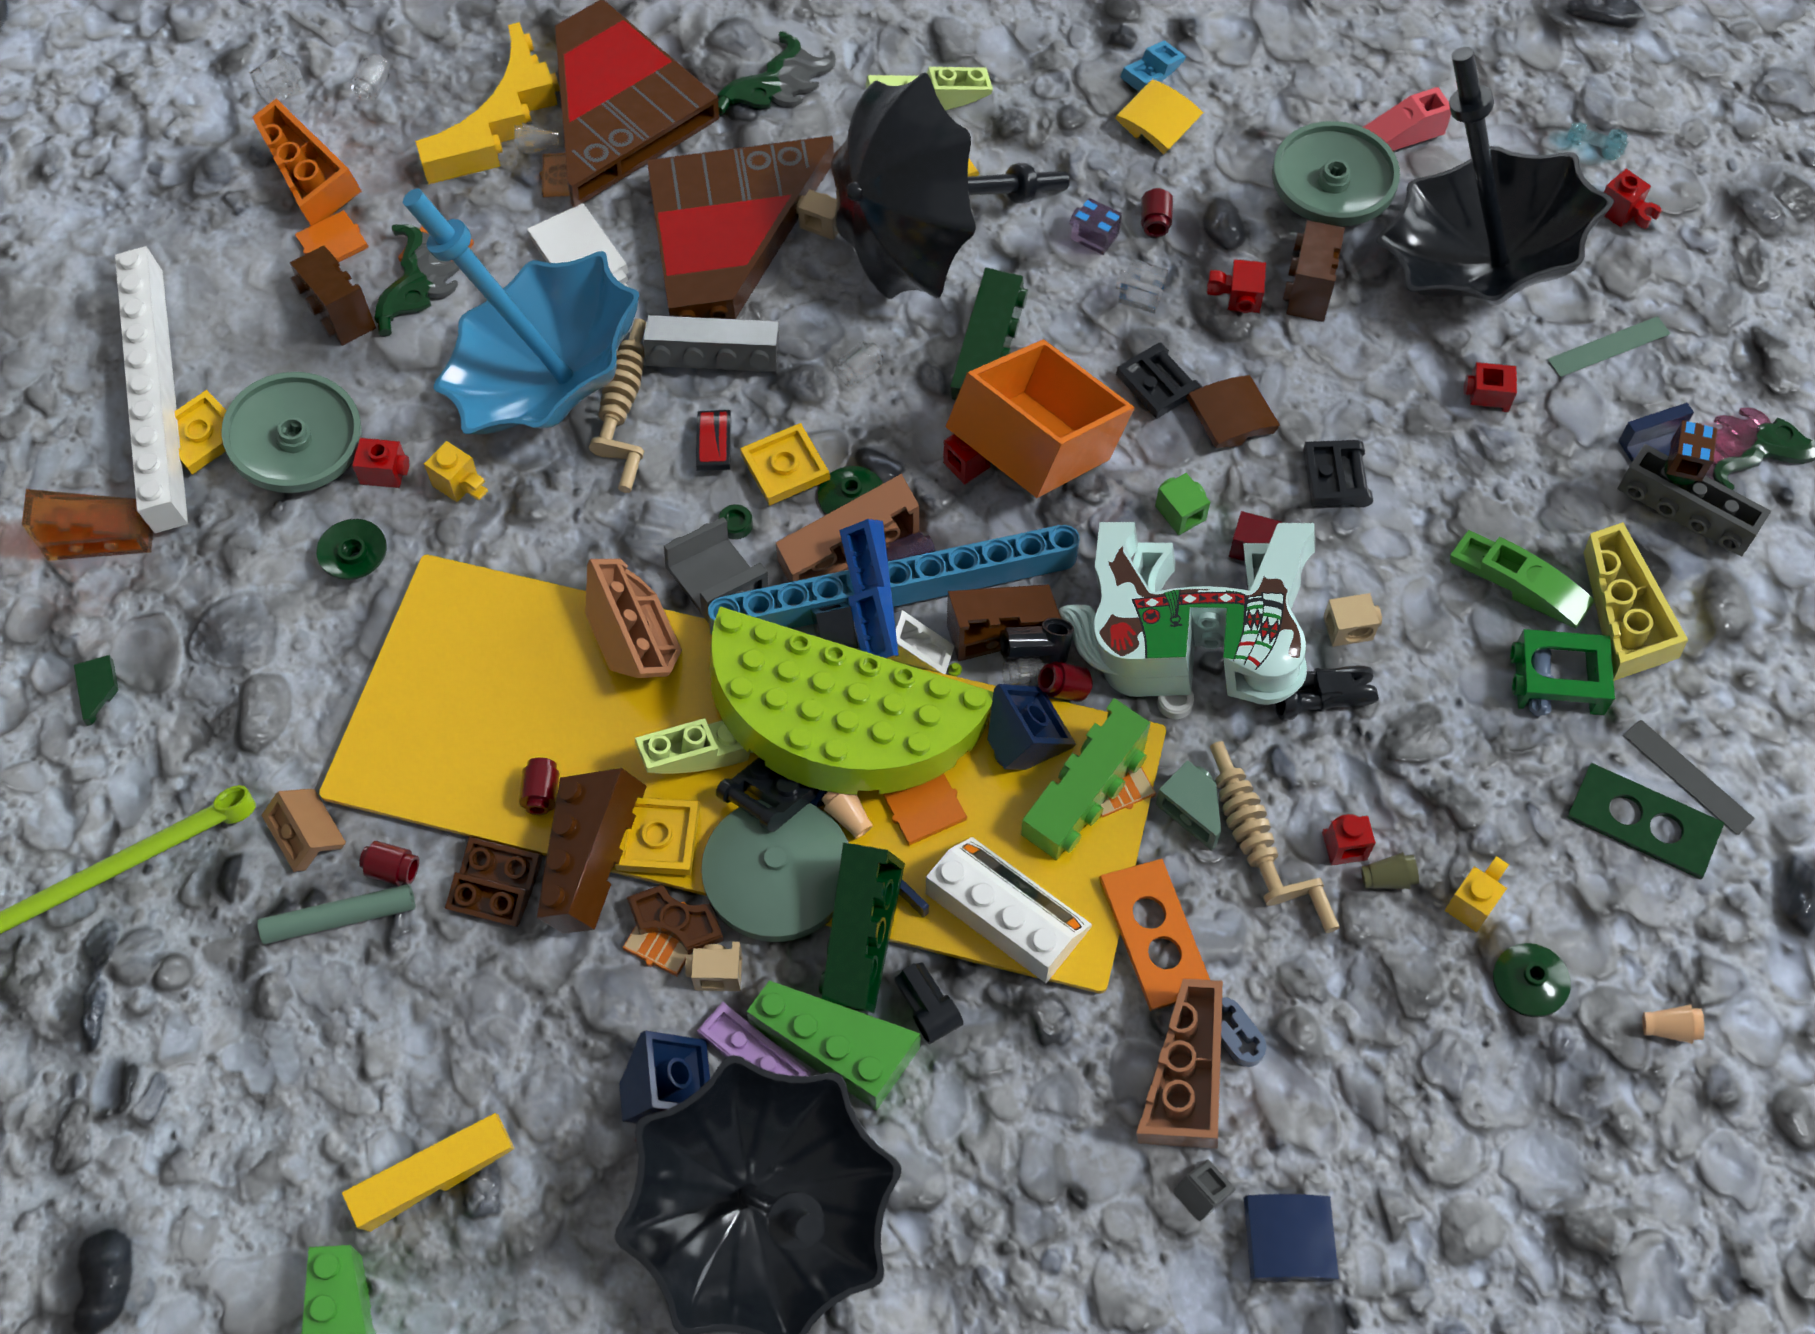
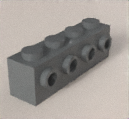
(711, 343)
(1701, 506)

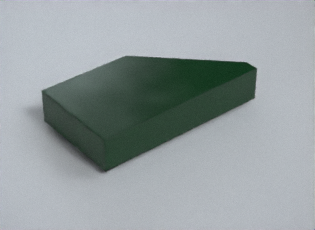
(95, 685)

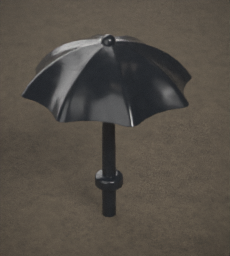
(909, 187)
(1495, 218)
(758, 1202)

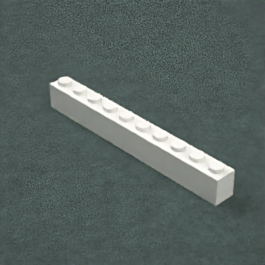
(150, 391)

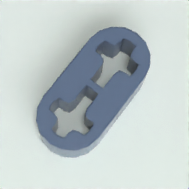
(1244, 1028)

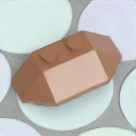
(629, 621)

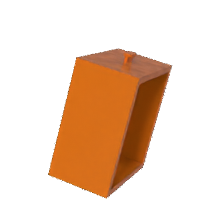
(1039, 417)

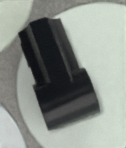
(1047, 642)
(932, 1011)

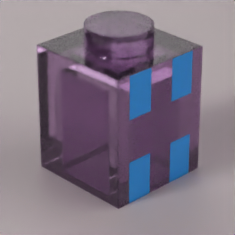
(1095, 225)

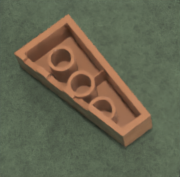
(819, 547)

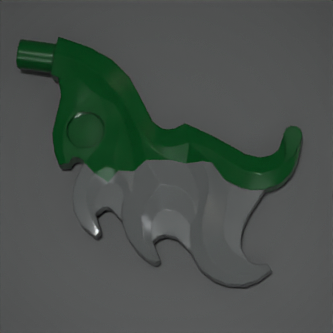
(785, 76)
(422, 280)

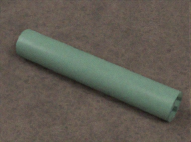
(336, 914)

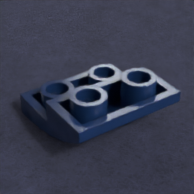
(1290, 1237)

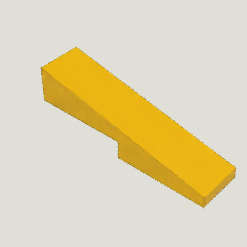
(426, 1172)

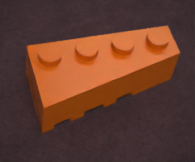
(309, 168)

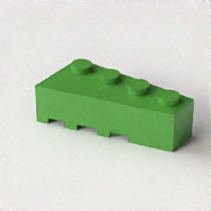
(1087, 781)
(836, 1040)
(336, 1292)

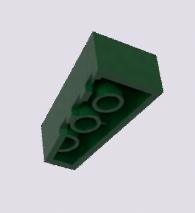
(991, 324)
(861, 926)

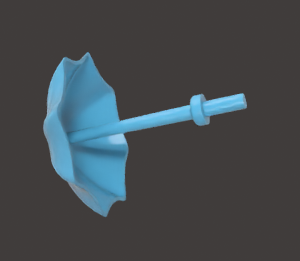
(533, 342)

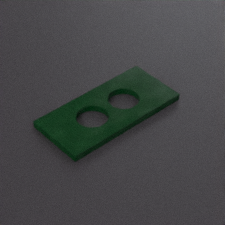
(1698, 829)

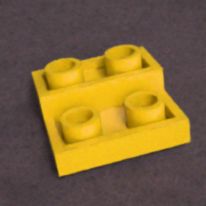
(1159, 115)

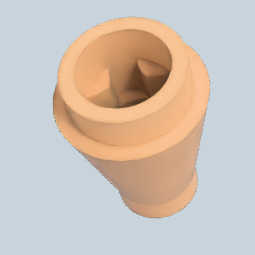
(848, 812)
(1675, 1023)

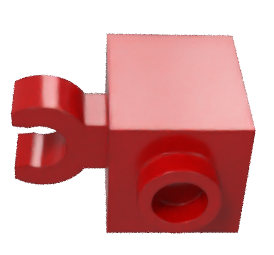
(1629, 200)
(1244, 285)

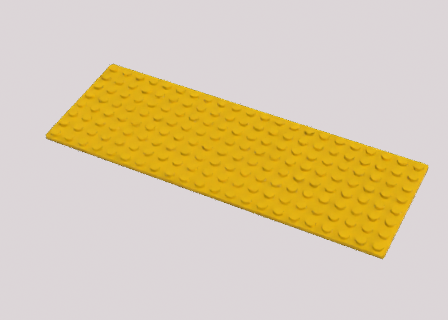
(511, 672)

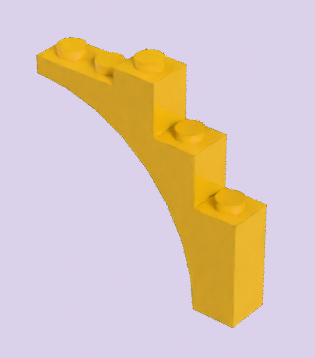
(477, 139)

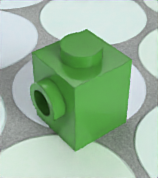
(1182, 503)

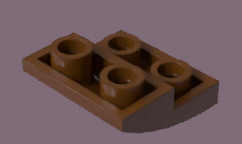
(1232, 411)
(494, 882)

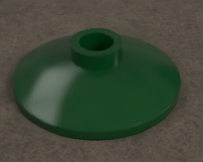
(833, 492)
(349, 538)
(1523, 992)

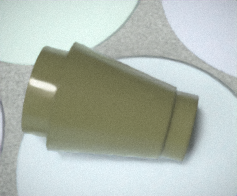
(1391, 873)

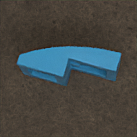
(1157, 64)

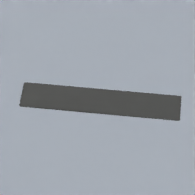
(1689, 777)

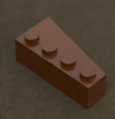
(585, 845)

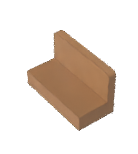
(301, 826)

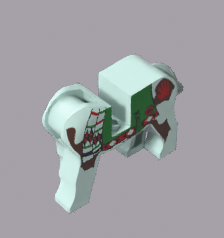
(1149, 635)

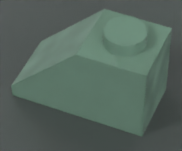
(1193, 803)

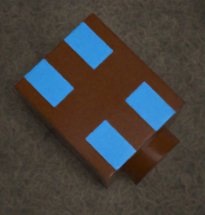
(1692, 450)

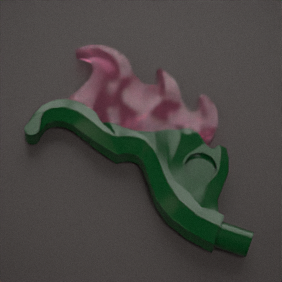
(1746, 442)

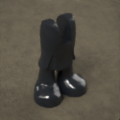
(1330, 689)

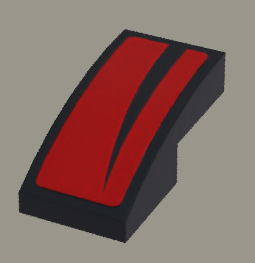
(713, 440)

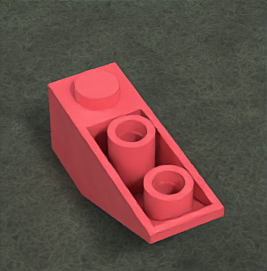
(1413, 119)

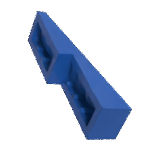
(869, 573)

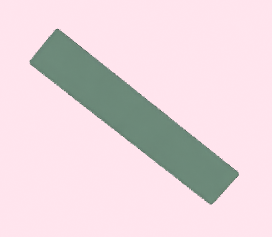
(1609, 346)

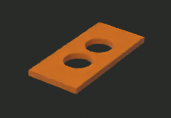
(1153, 882)

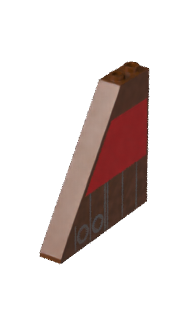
(621, 99)
(728, 217)

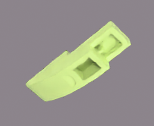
(951, 84)
(690, 748)

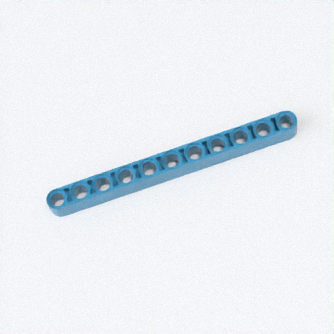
(911, 574)

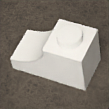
(920, 645)

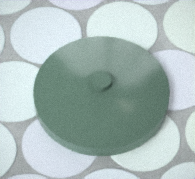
(1335, 173)
(291, 432)
(775, 881)

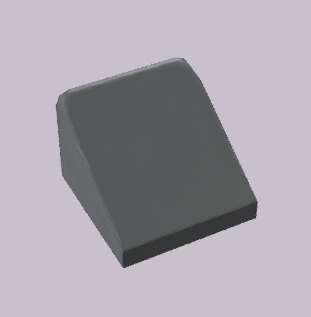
(1203, 1190)

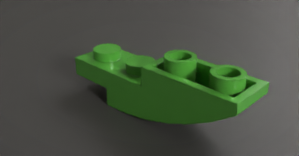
(1526, 575)

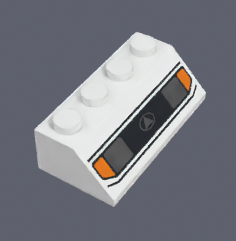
(1006, 907)

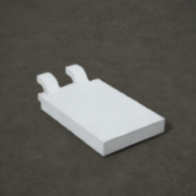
(575, 236)

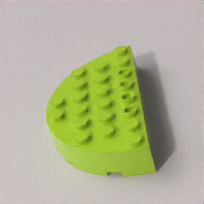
(837, 711)

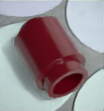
(1156, 212)
(1065, 681)
(539, 786)
(389, 863)

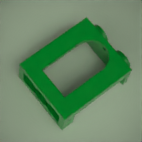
(1597, 689)

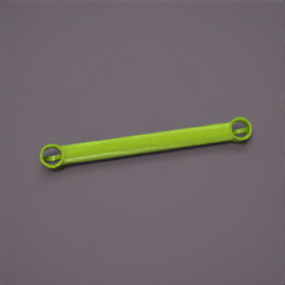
(222, 810)

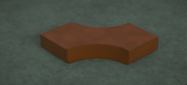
(689, 924)

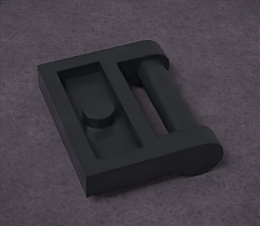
(1151, 385)
(1327, 475)
(776, 790)

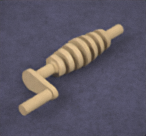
(617, 402)
(1252, 829)

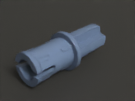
(1542, 664)

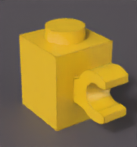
(454, 473)
(1478, 895)

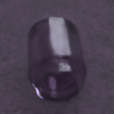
(910, 546)

